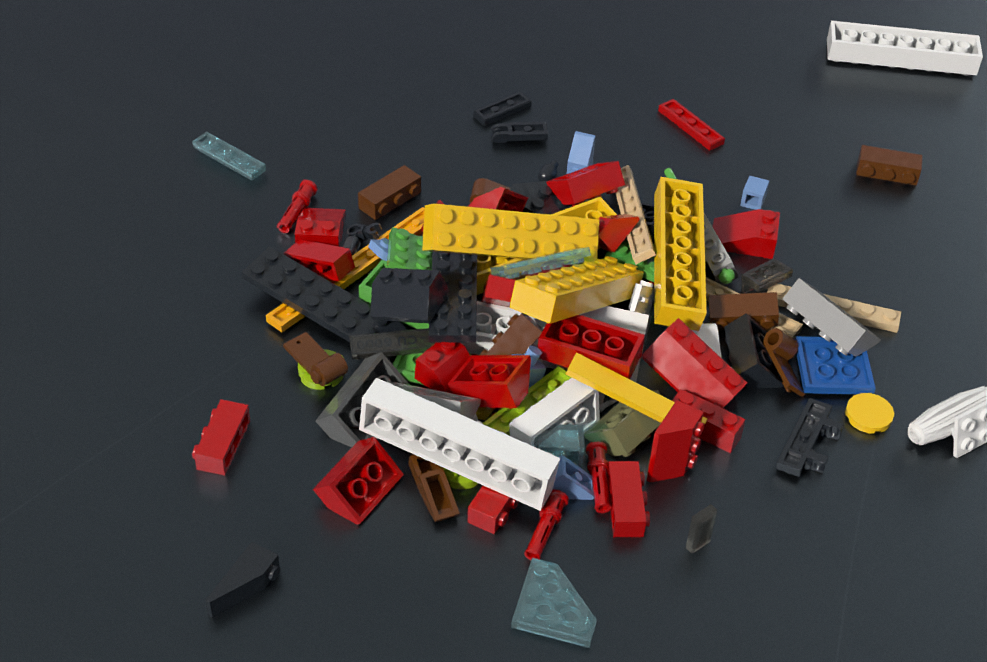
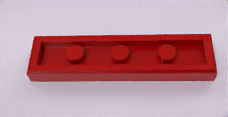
(691, 124)

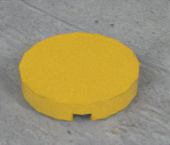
(869, 412)

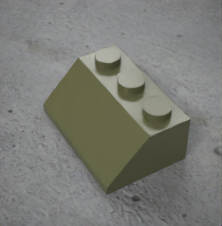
(622, 429)

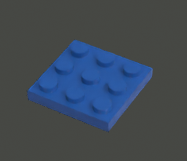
(830, 371)

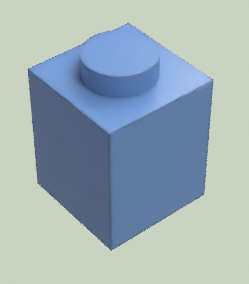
(754, 193)

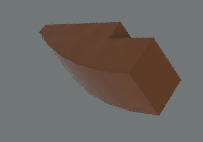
(433, 488)

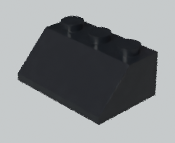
(407, 295)
(749, 354)

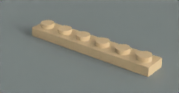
(864, 313)

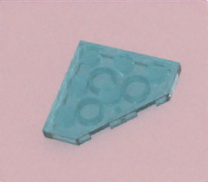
(553, 606)

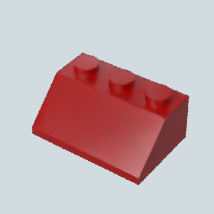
(587, 183)
(500, 200)
(494, 379)
(676, 443)
(359, 480)

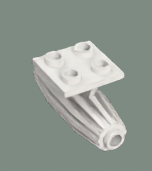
(960, 416)

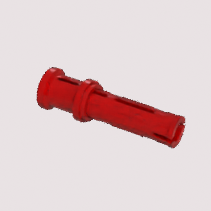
(299, 201)
(598, 468)
(549, 516)

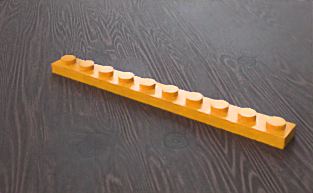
(364, 261)

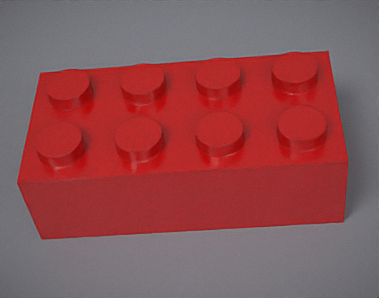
(598, 341)

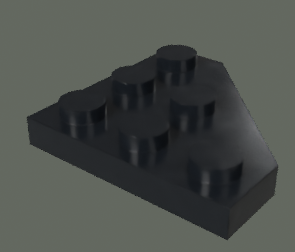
(540, 198)

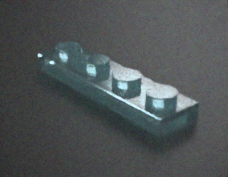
(229, 156)

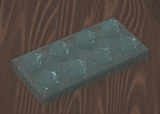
(546, 262)

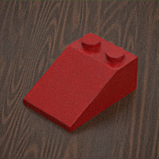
(321, 225)
(749, 232)

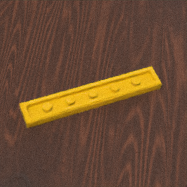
(620, 388)

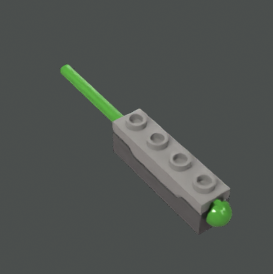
(715, 253)

